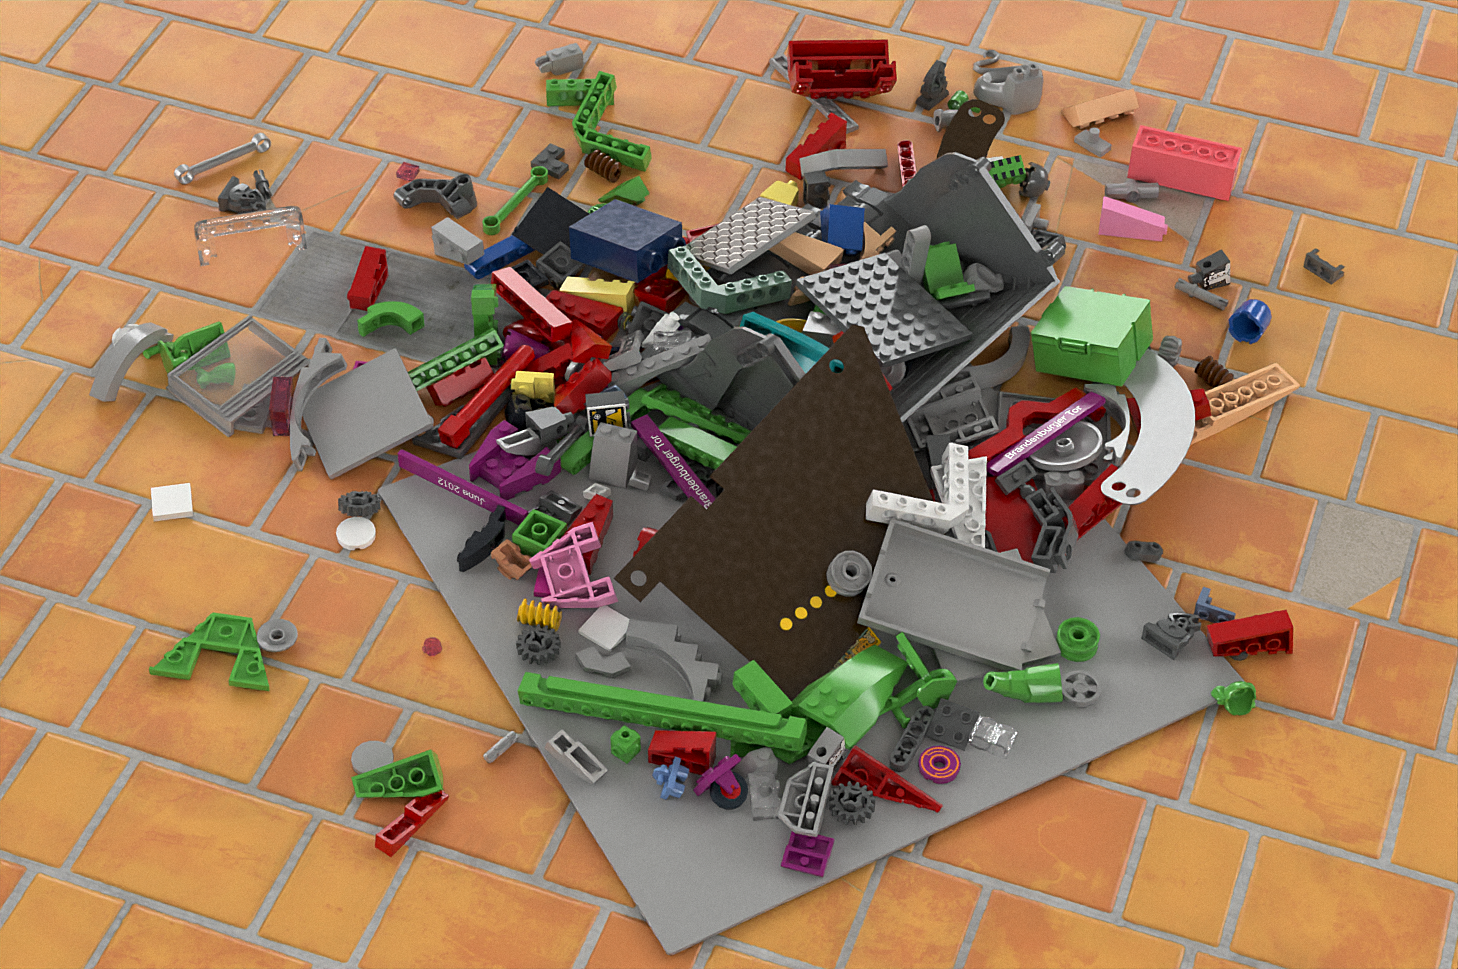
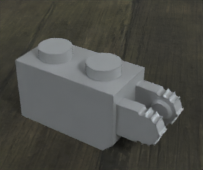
(561, 60)

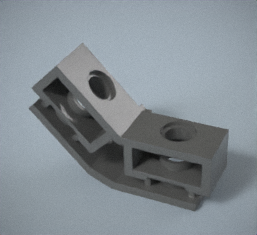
(1054, 536)

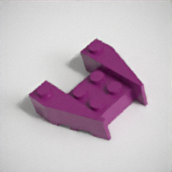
(506, 470)

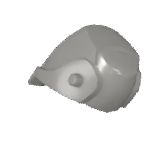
(983, 278)

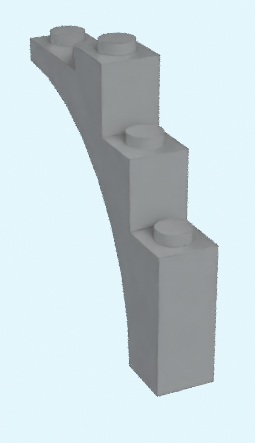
(666, 644)

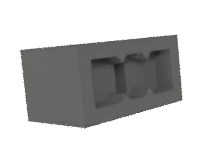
(816, 189)

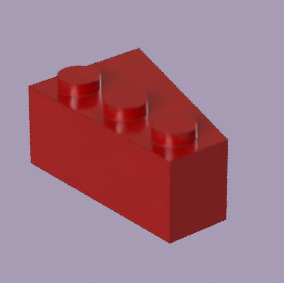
(369, 278)
(553, 362)
(694, 748)

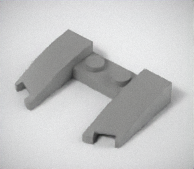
(628, 352)

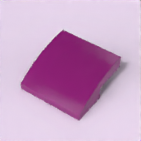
(808, 853)

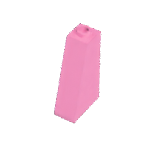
(1130, 221)

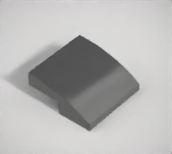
(558, 507)

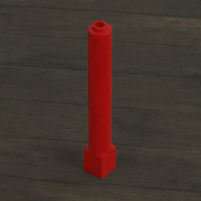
(457, 427)

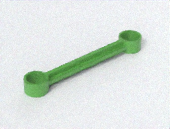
(515, 200)

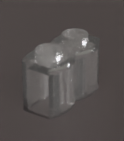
(992, 737)

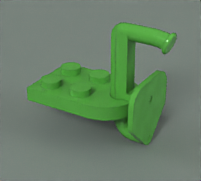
(185, 346)
(928, 688)

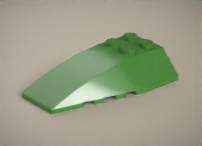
(852, 693)

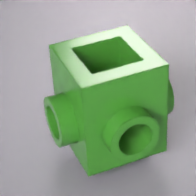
(625, 744)

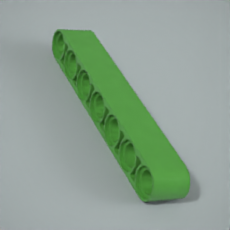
(581, 451)

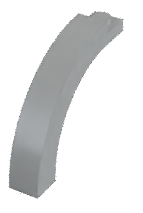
(122, 356)
(1002, 368)

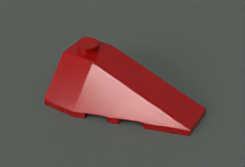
(661, 294)

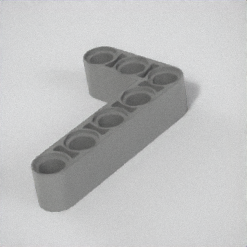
(844, 159)
(914, 252)

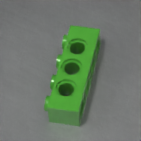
(568, 92)

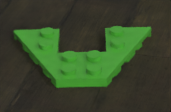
(223, 634)

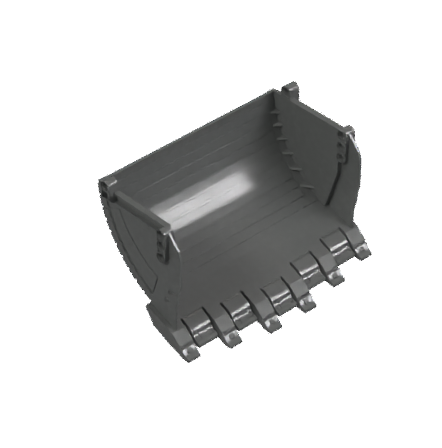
(959, 204)

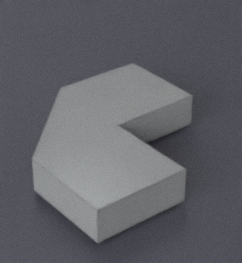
(612, 666)

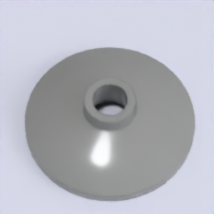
(277, 635)

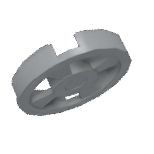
(1080, 688)

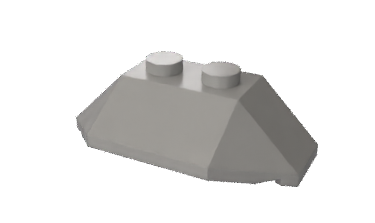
(806, 799)

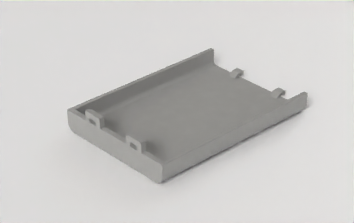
(954, 596)

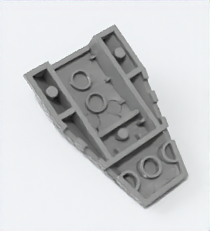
(952, 411)

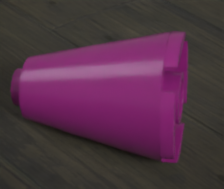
(515, 340)

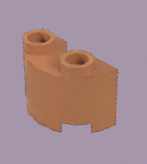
(510, 560)

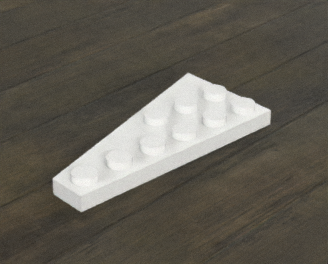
(973, 524)

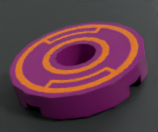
(943, 755)

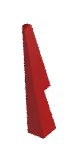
(587, 344)
(881, 781)

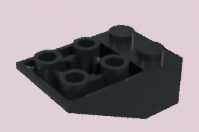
(519, 405)

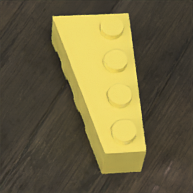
(612, 293)

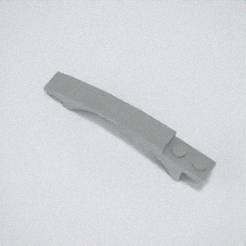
(321, 367)
(1116, 407)

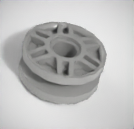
(857, 565)

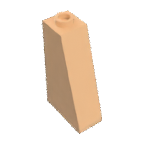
(808, 253)

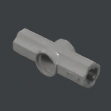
(1132, 190)

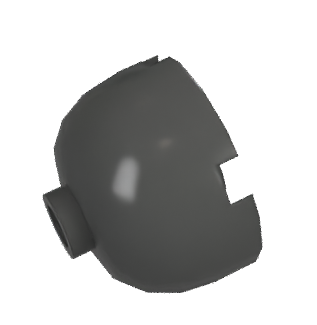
(1035, 181)

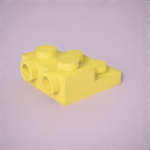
(534, 385)

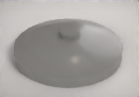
(1070, 449)

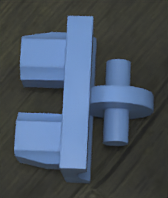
(669, 776)

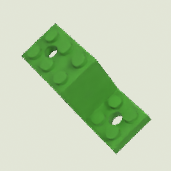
(943, 272)

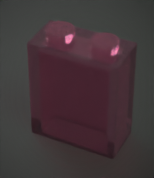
(281, 405)

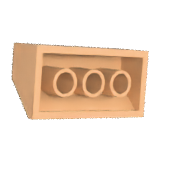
(1100, 108)

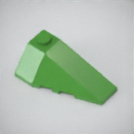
(408, 777)

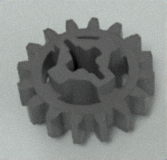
(359, 503)
(538, 644)
(852, 803)

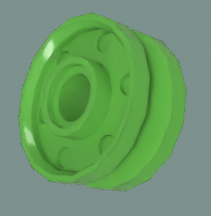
(1078, 639)

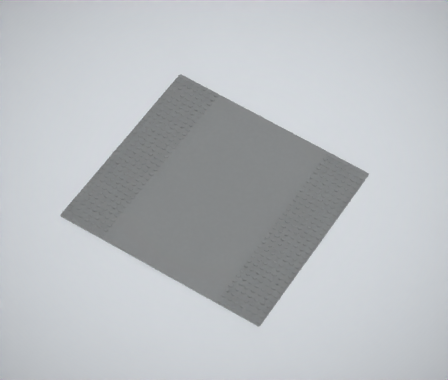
(713, 867)

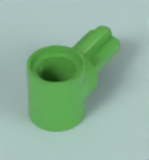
(958, 99)

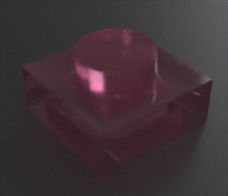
(407, 171)

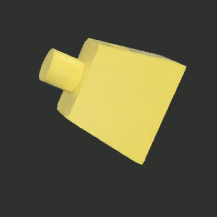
(782, 192)

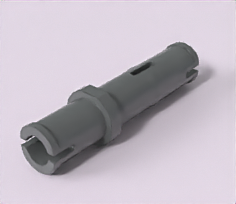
(964, 300)

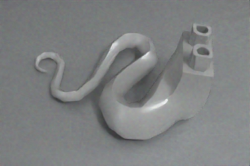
(1012, 88)

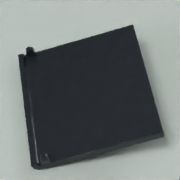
(548, 222)

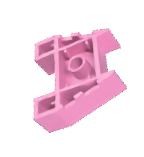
(568, 573)

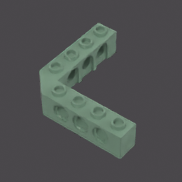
(728, 296)

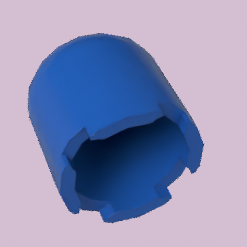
(1250, 321)

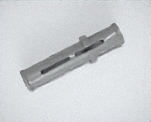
(1206, 296)

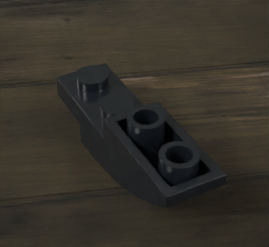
(482, 543)

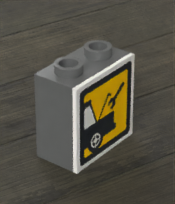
(608, 409)

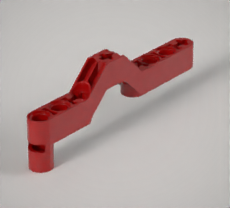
(1024, 414)

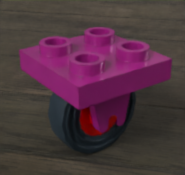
(726, 787)

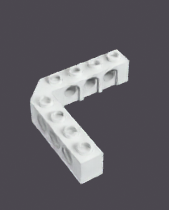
(924, 513)

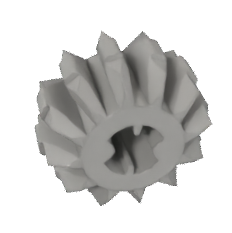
(1170, 349)

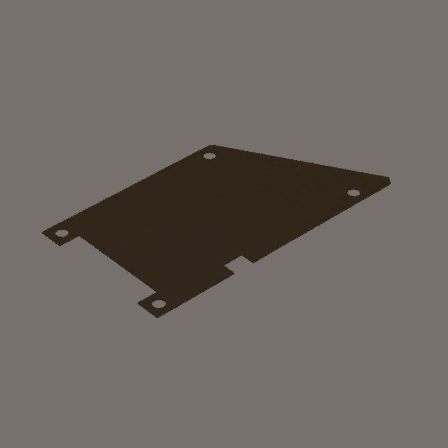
(785, 514)

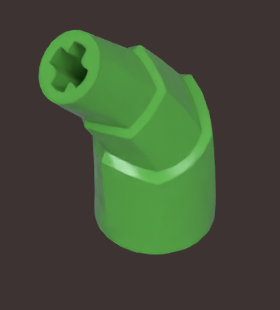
(1030, 685)

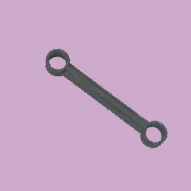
(546, 462)

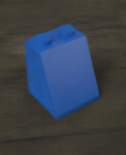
(843, 227)

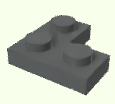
(549, 159)

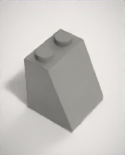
(613, 455)

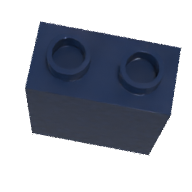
(625, 240)

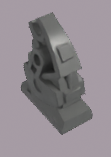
(935, 86)
(240, 197)
(1171, 633)

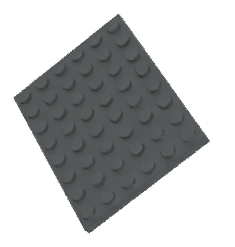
(890, 305)

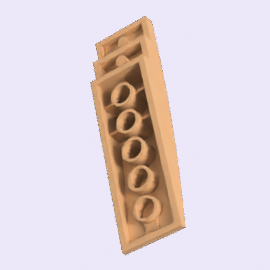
(1243, 398)

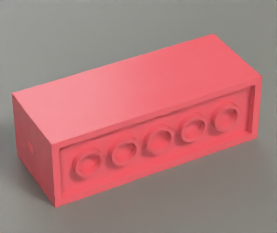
(1184, 162)

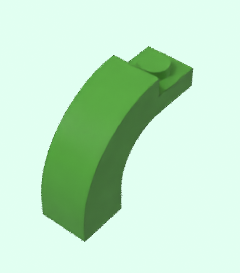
(391, 313)

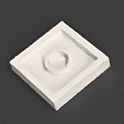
(172, 502)
(605, 628)

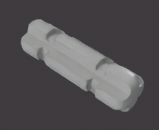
(500, 747)

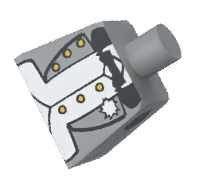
(828, 749)

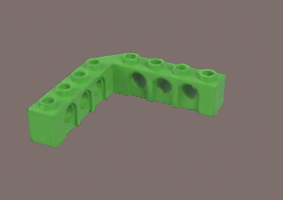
(588, 117)

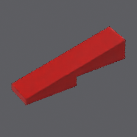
(406, 825)

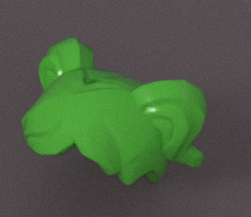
(1236, 697)

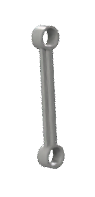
(222, 158)

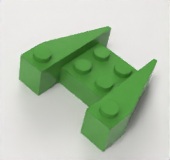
(483, 307)

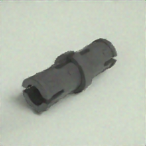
(262, 184)

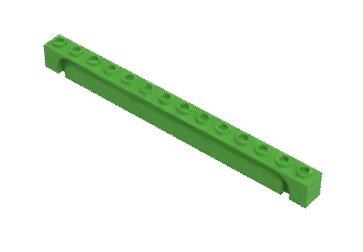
(662, 711)

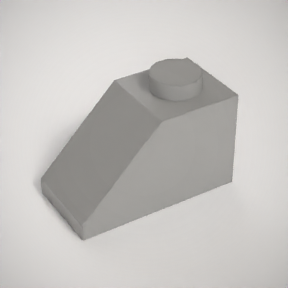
(756, 762)

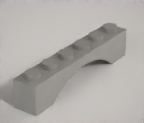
(635, 376)

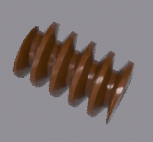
(603, 165)
(1212, 372)

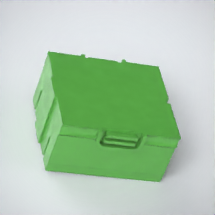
(1092, 335)

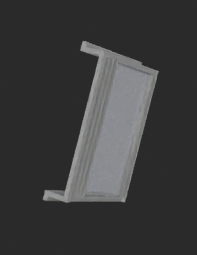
(234, 373)

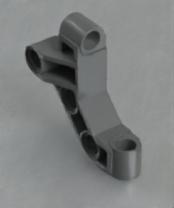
(454, 195)

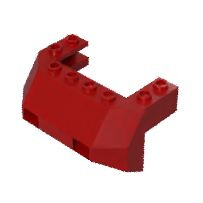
(840, 68)

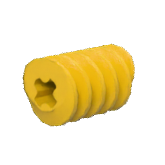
(538, 615)

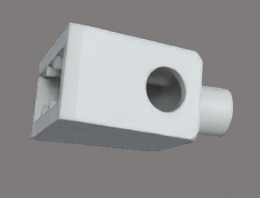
(666, 324)

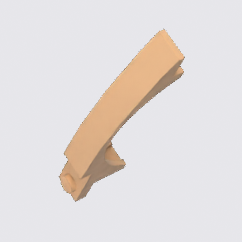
(872, 246)

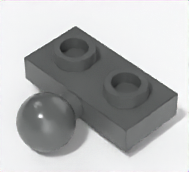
(1017, 478)

